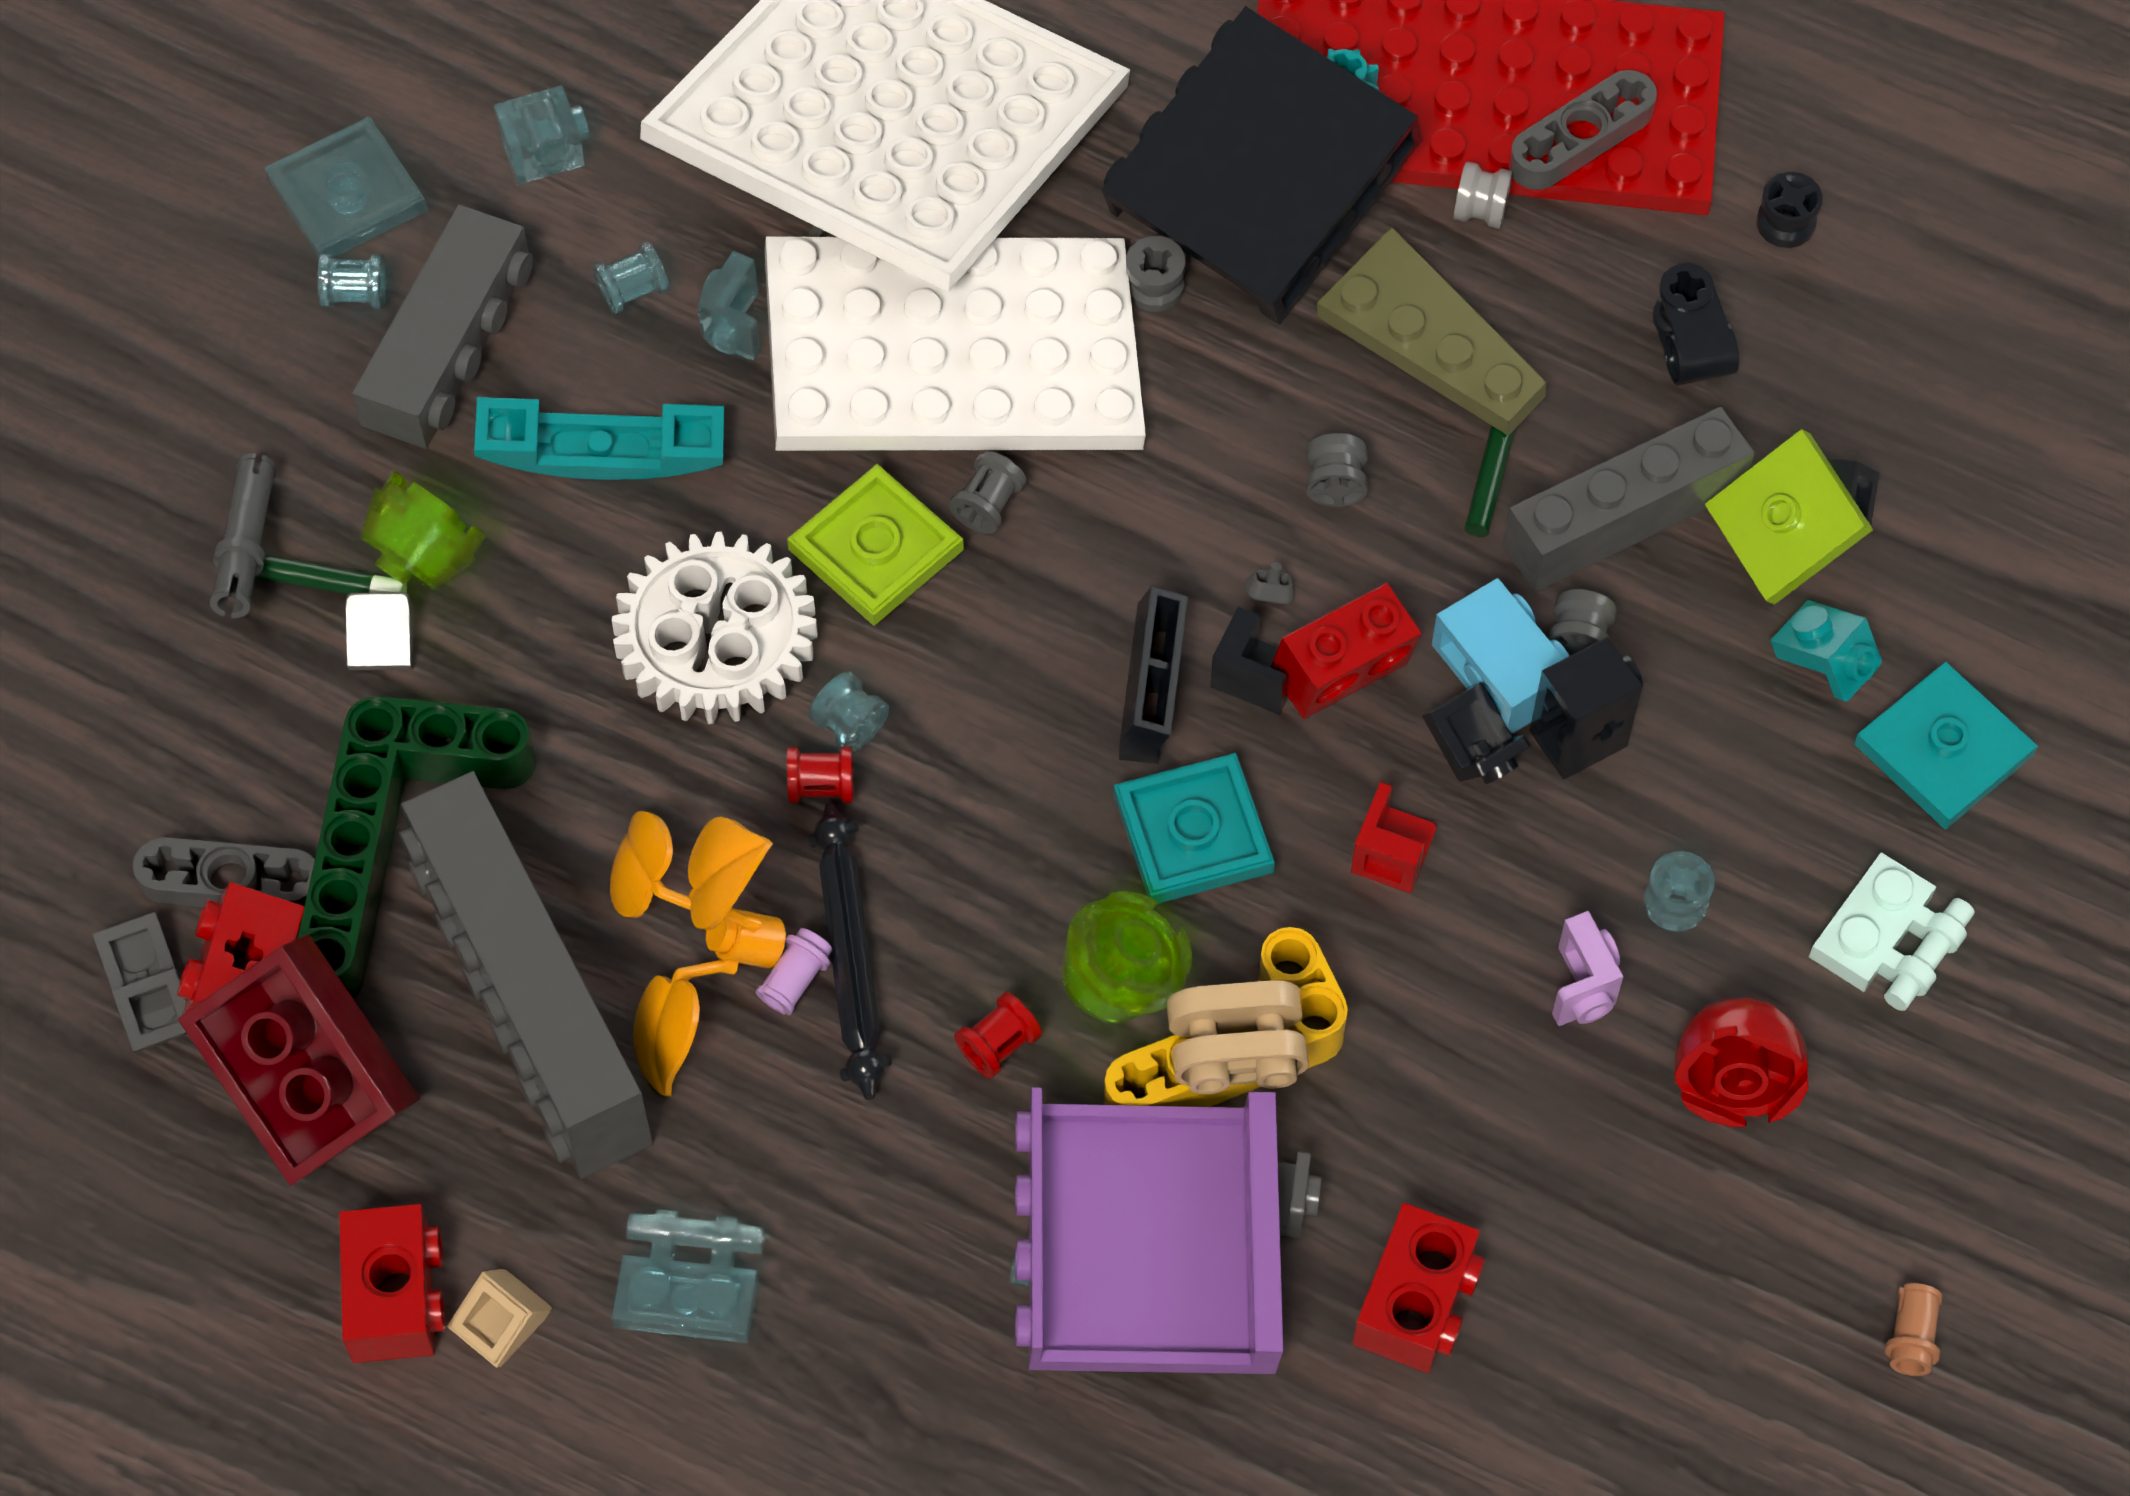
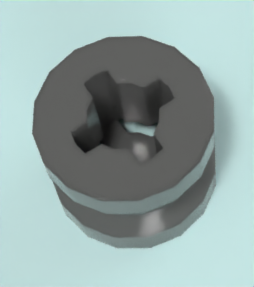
(1149, 287)
(1336, 470)
(1581, 619)

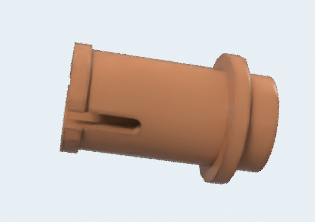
(1913, 1345)

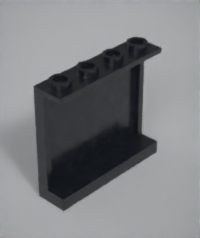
(1263, 161)

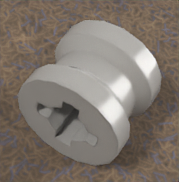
(1482, 195)

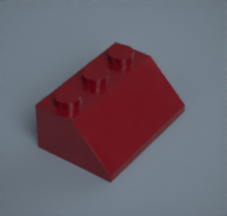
(298, 1058)

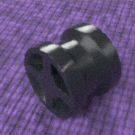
(1795, 196)

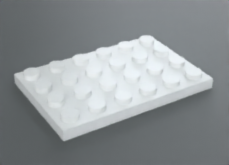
(1012, 358)

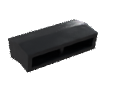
(1159, 612)

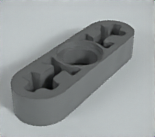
(1574, 152)
(210, 855)

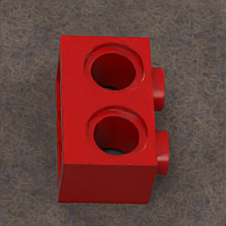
(1346, 650)
(1406, 1284)

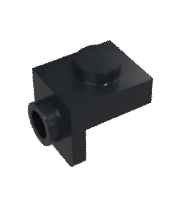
(1474, 736)

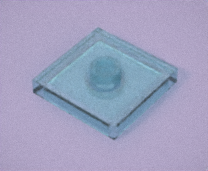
(346, 189)

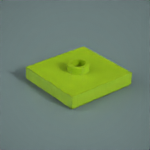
(1788, 517)
(875, 544)

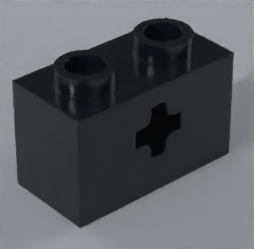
(1586, 707)

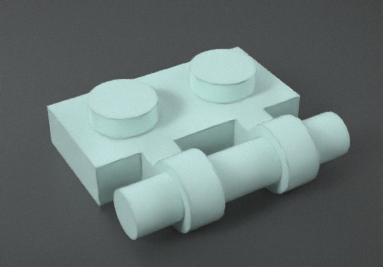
(1876, 919)

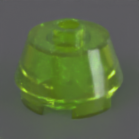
(417, 534)
(1123, 958)

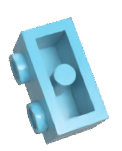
(1497, 642)

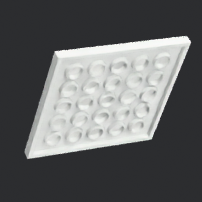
(889, 120)

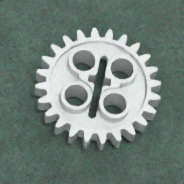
(661, 615)

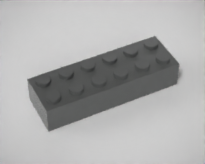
(524, 977)

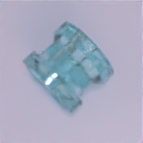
(848, 711)
(1680, 875)

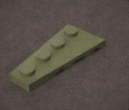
(1429, 331)

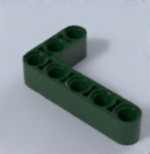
(374, 819)

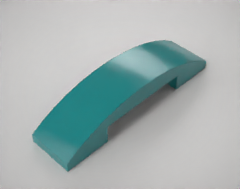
(599, 445)

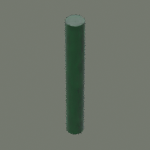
(1488, 483)

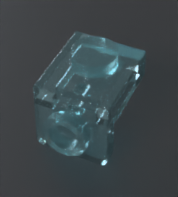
(724, 304)

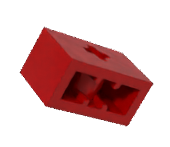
(237, 924)

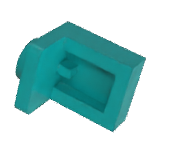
(1830, 644)

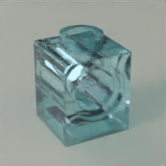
(541, 134)

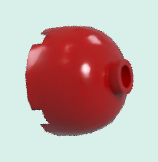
(1741, 1062)

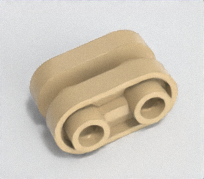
(1237, 1035)

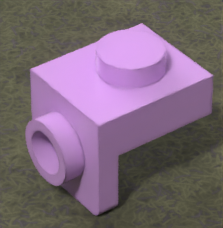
(1594, 965)

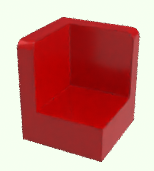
(1391, 844)

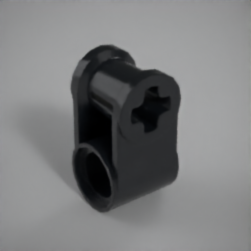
(1693, 326)

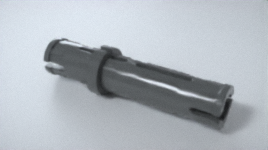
(239, 553)

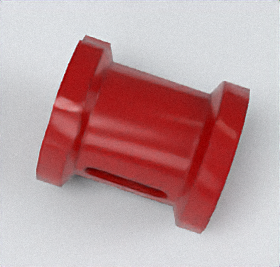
(820, 775)
(998, 1035)

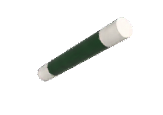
(326, 577)

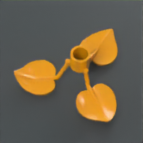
(718, 872)

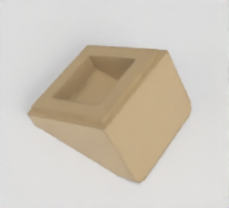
(498, 1315)

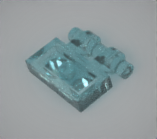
(688, 1296)

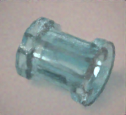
(631, 277)
(352, 280)

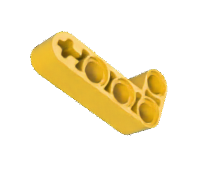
(1318, 995)

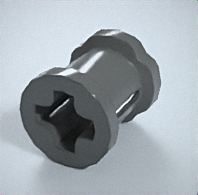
(987, 492)

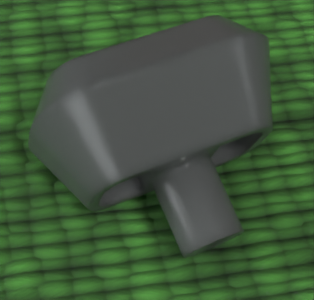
(1270, 586)

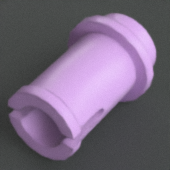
(795, 970)

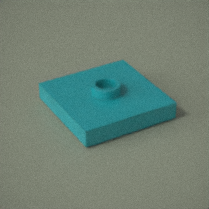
(1945, 745)
(1193, 828)

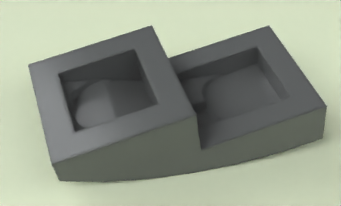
(142, 980)

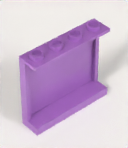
(1150, 1237)

